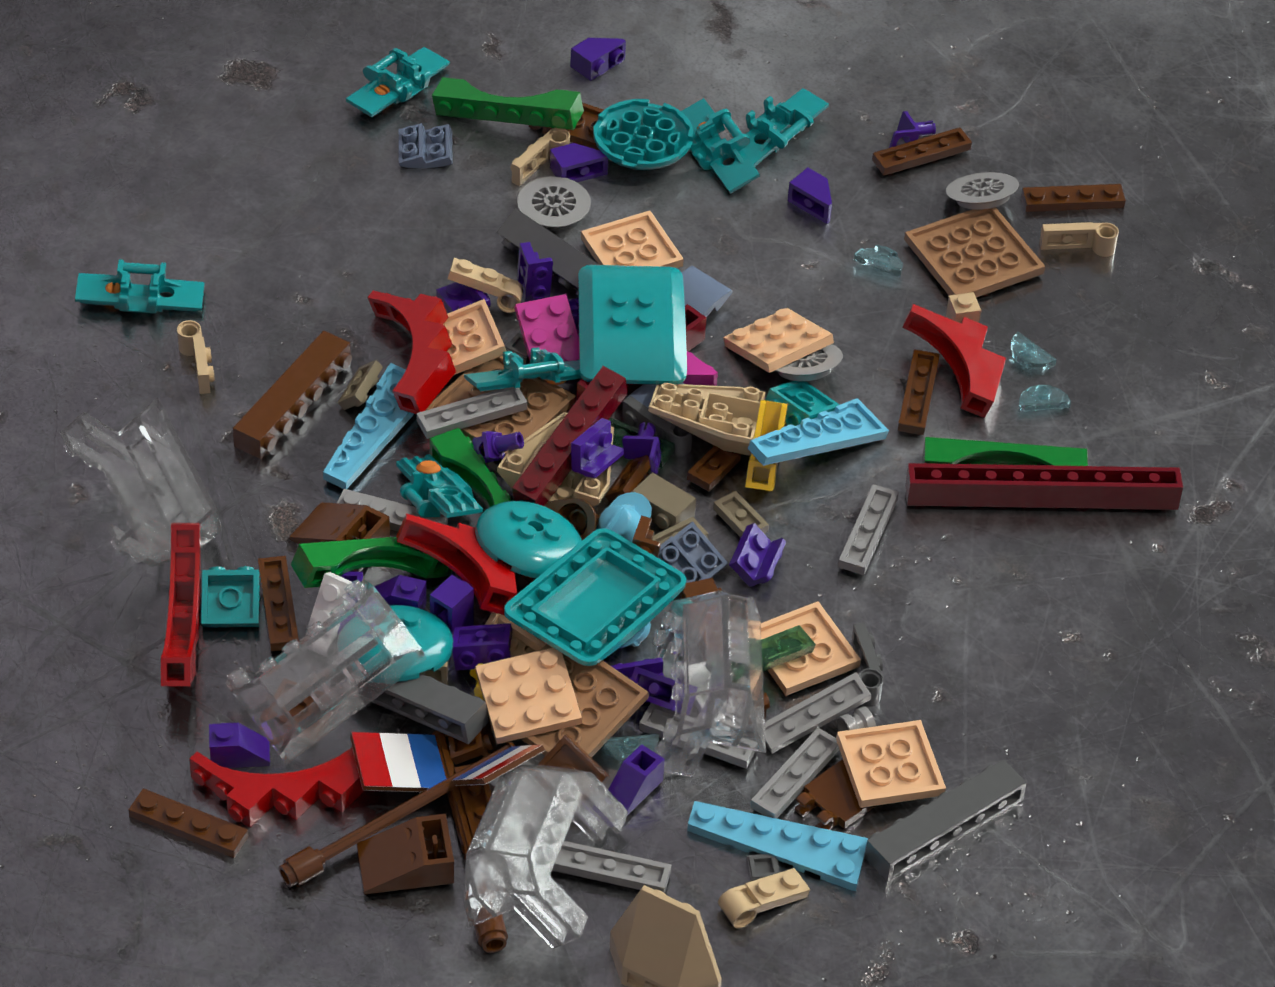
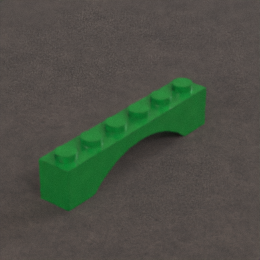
(552, 109)
(999, 453)
(457, 454)
(344, 556)

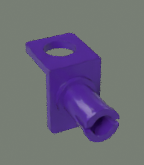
(911, 130)
(496, 444)
(642, 445)

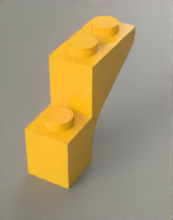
(770, 418)

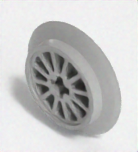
(982, 190)
(554, 201)
(813, 365)

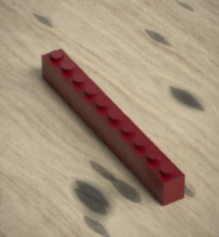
(1043, 486)

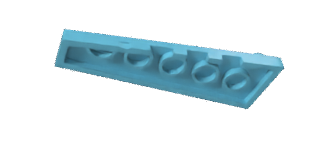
(842, 428)
(371, 431)
(818, 850)

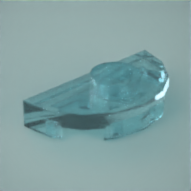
(880, 258)
(1029, 354)
(1043, 398)
(622, 747)

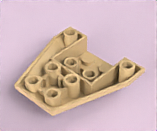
(713, 413)
(573, 486)
(662, 944)

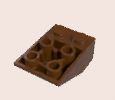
(341, 523)
(407, 856)

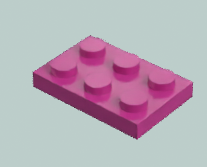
(549, 326)

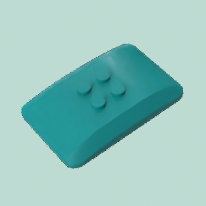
(632, 323)
(595, 597)

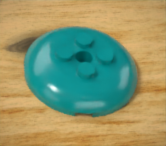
(643, 134)
(525, 536)
(428, 632)

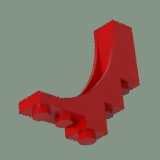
(429, 362)
(182, 630)
(291, 793)

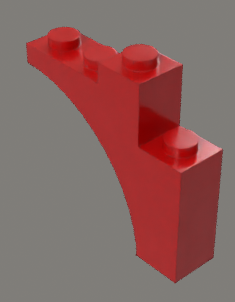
(961, 346)
(460, 551)

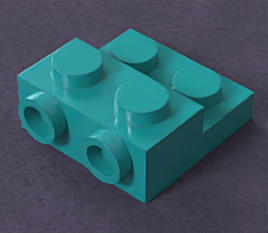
(802, 401)
(230, 597)

